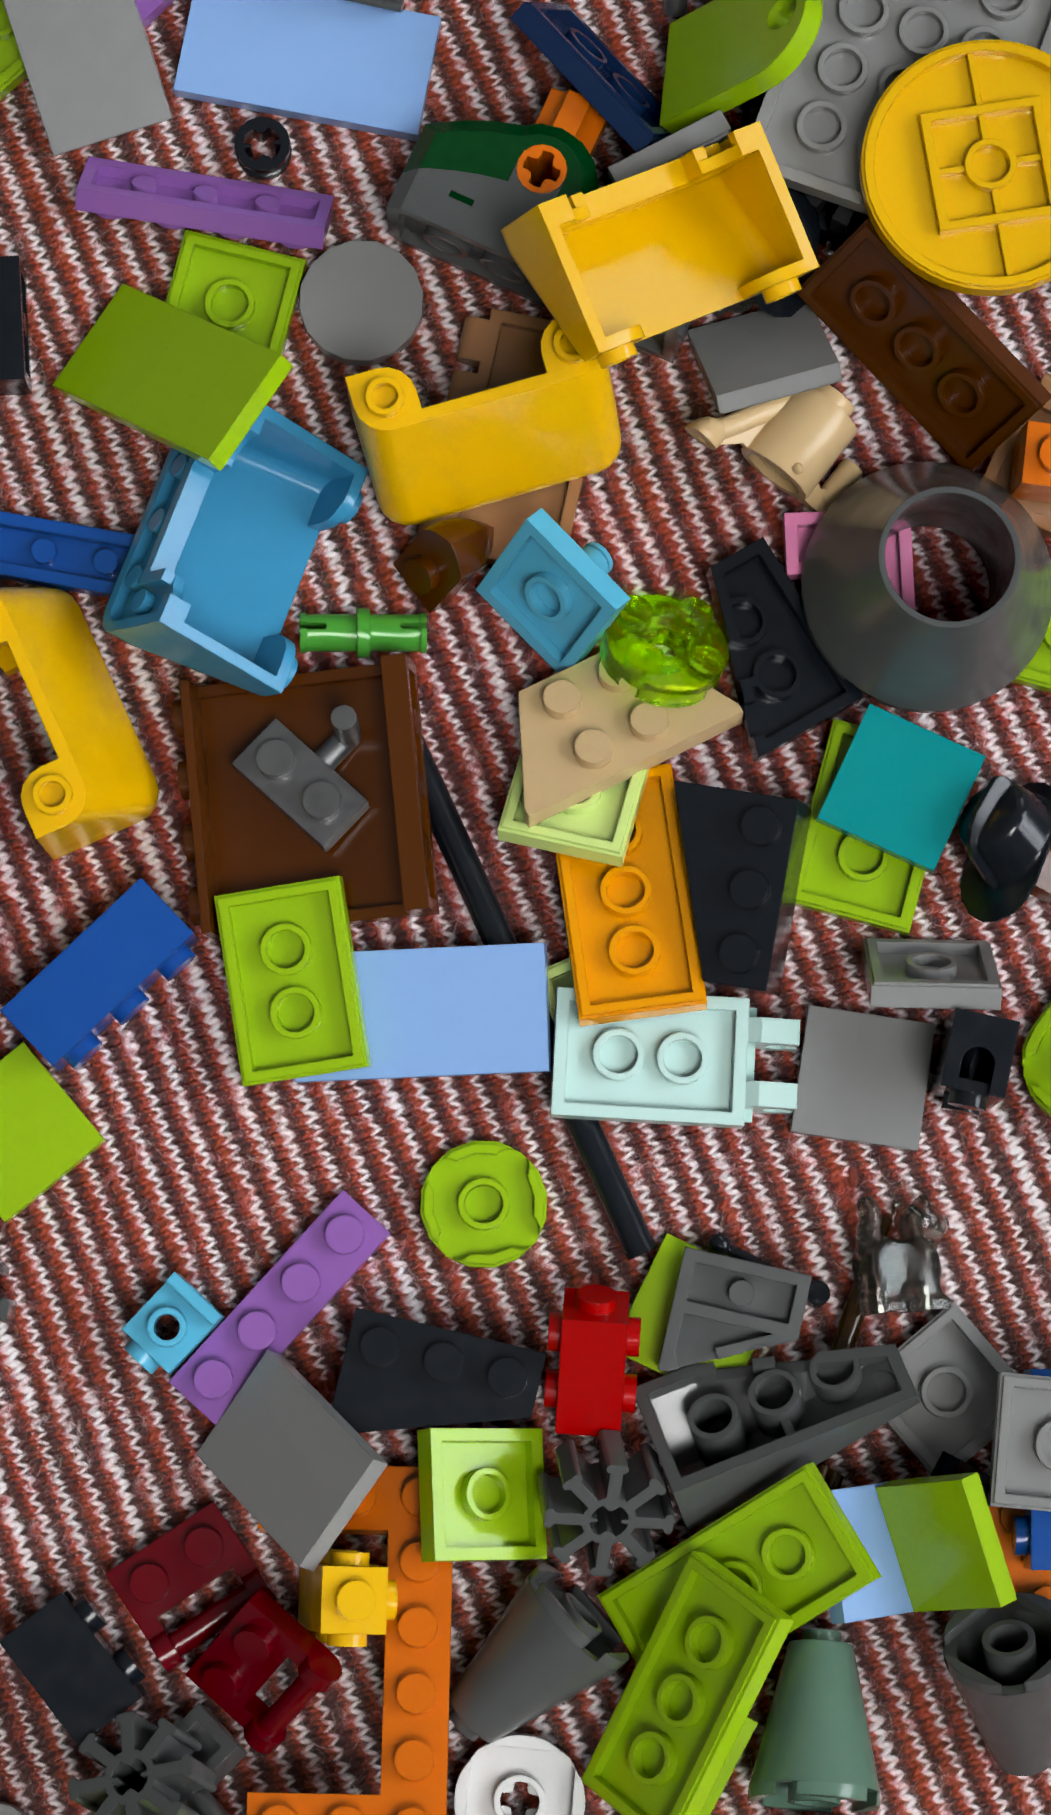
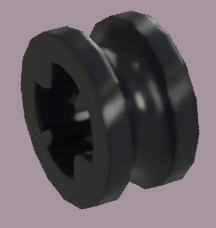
(261, 129)

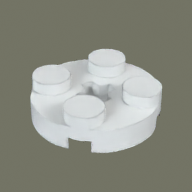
(519, 1759)

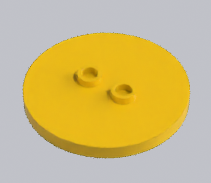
(964, 167)

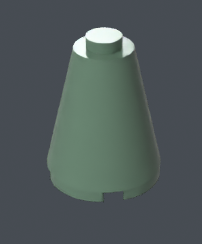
(816, 1732)

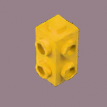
(346, 1598)

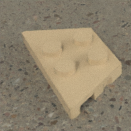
(592, 734)

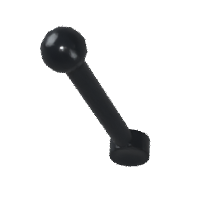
(721, 1244)

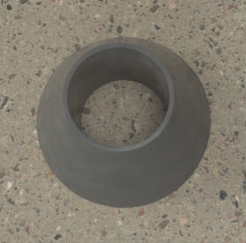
(886, 644)

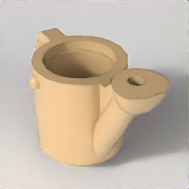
(791, 442)

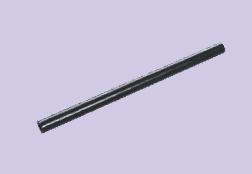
(495, 930)

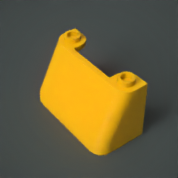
(664, 246)
(486, 442)
(101, 768)

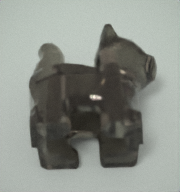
(904, 1271)

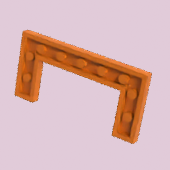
(414, 1669)

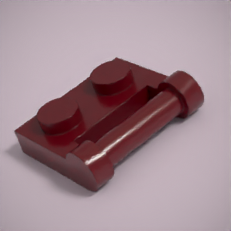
(176, 1569)
(247, 1657)

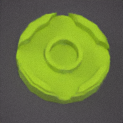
(483, 1204)

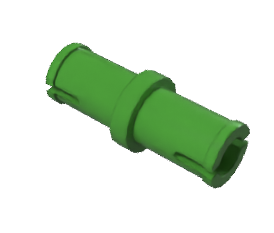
(363, 632)

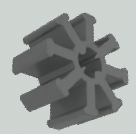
(605, 1503)
(147, 1753)

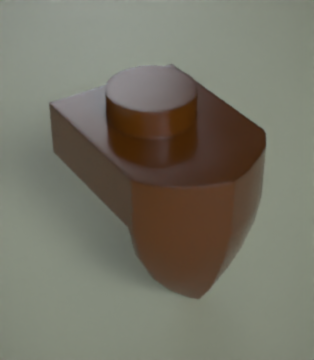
(445, 559)

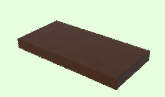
(924, 348)

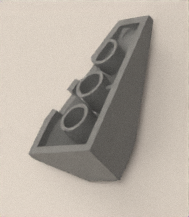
(749, 1426)

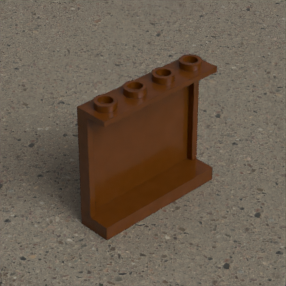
(251, 845)

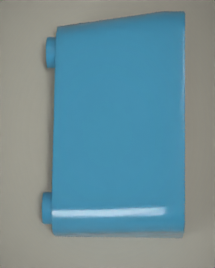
(229, 551)

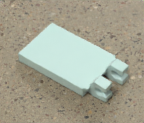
(669, 1066)

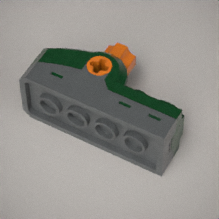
(482, 175)

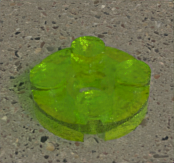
(674, 623)

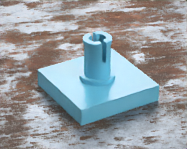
(554, 591)

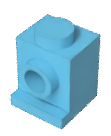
(196, 1321)

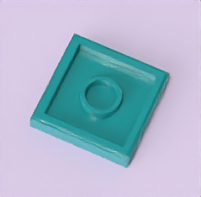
(900, 788)

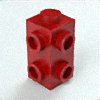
(593, 1349)

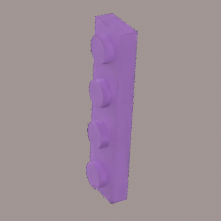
(204, 203)
(280, 1304)

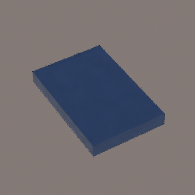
(593, 71)

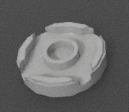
(361, 302)

